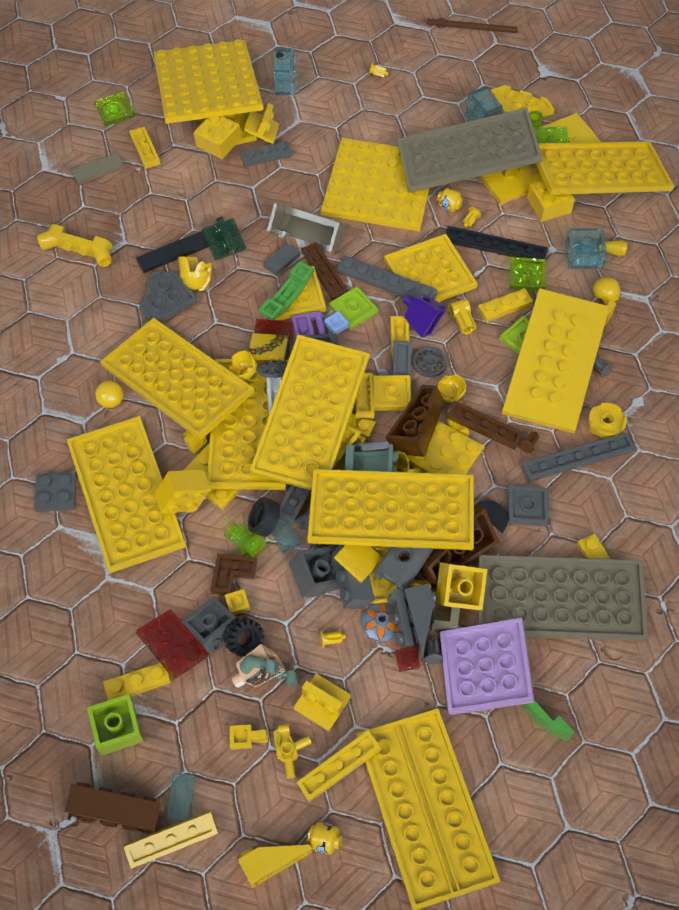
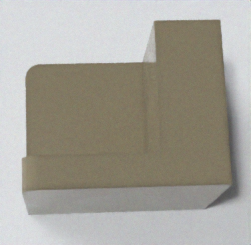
(445, 620)

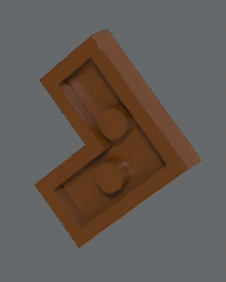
(229, 567)

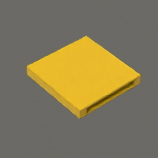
(358, 560)

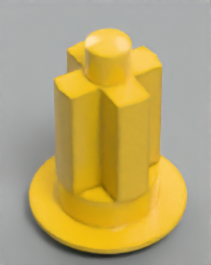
(378, 70)
(471, 217)
(331, 638)

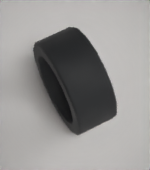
(264, 516)

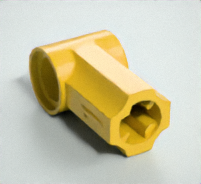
(462, 313)

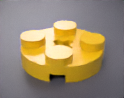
(600, 413)

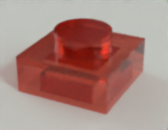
(407, 659)

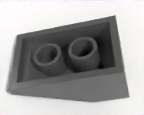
(314, 571)
(419, 607)

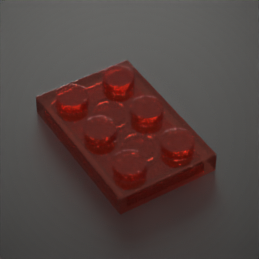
(172, 644)

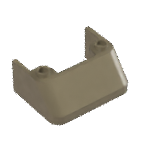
(307, 227)

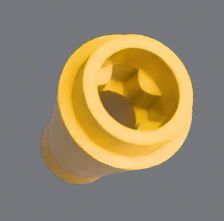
(617, 247)

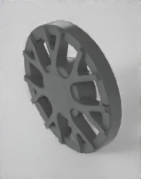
(429, 362)
(274, 368)

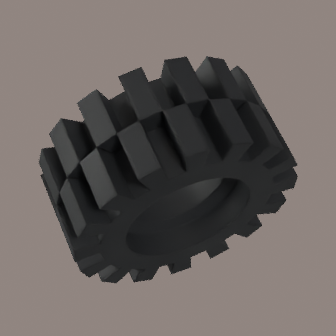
(233, 635)

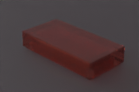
(274, 327)

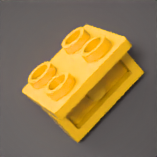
(262, 125)
(322, 702)

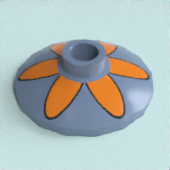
(374, 628)

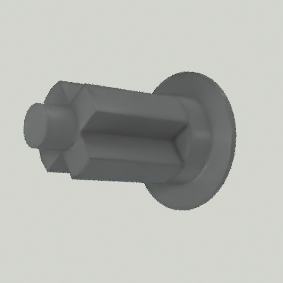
(602, 366)
(433, 652)

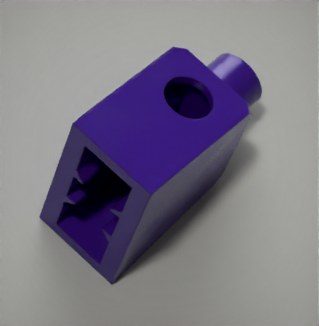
(423, 313)

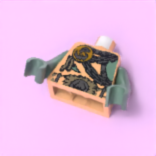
(261, 666)

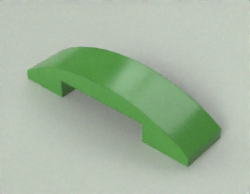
(288, 292)
(557, 727)

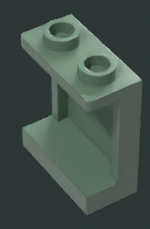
(371, 460)

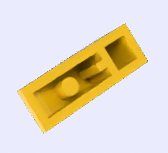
(268, 861)

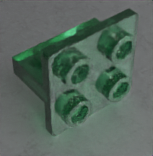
(223, 238)

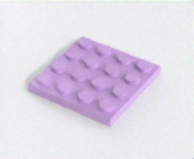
(486, 666)

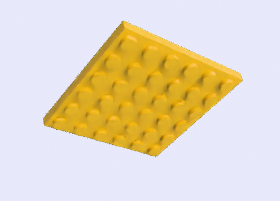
(372, 187)

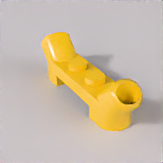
(57, 237)

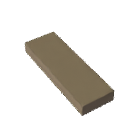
(97, 169)

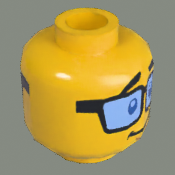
(450, 200)
(324, 838)

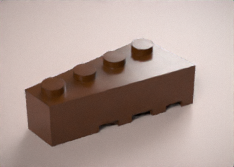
(417, 422)
(483, 540)
(112, 808)

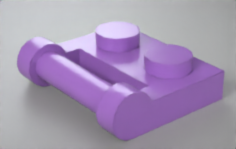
(303, 326)

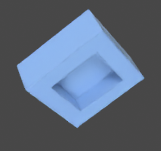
(336, 323)

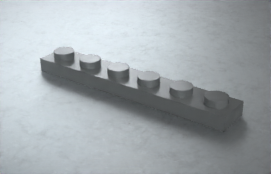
(383, 279)
(577, 457)

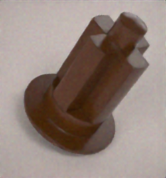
(527, 444)

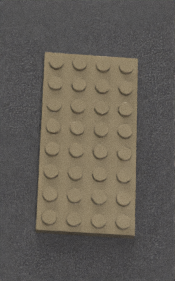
(469, 150)
(567, 596)

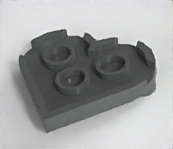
(166, 296)

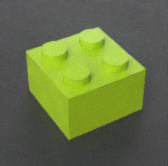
(115, 724)

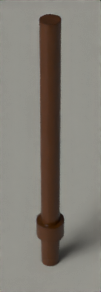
(441, 22)

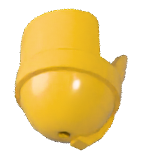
(195, 274)

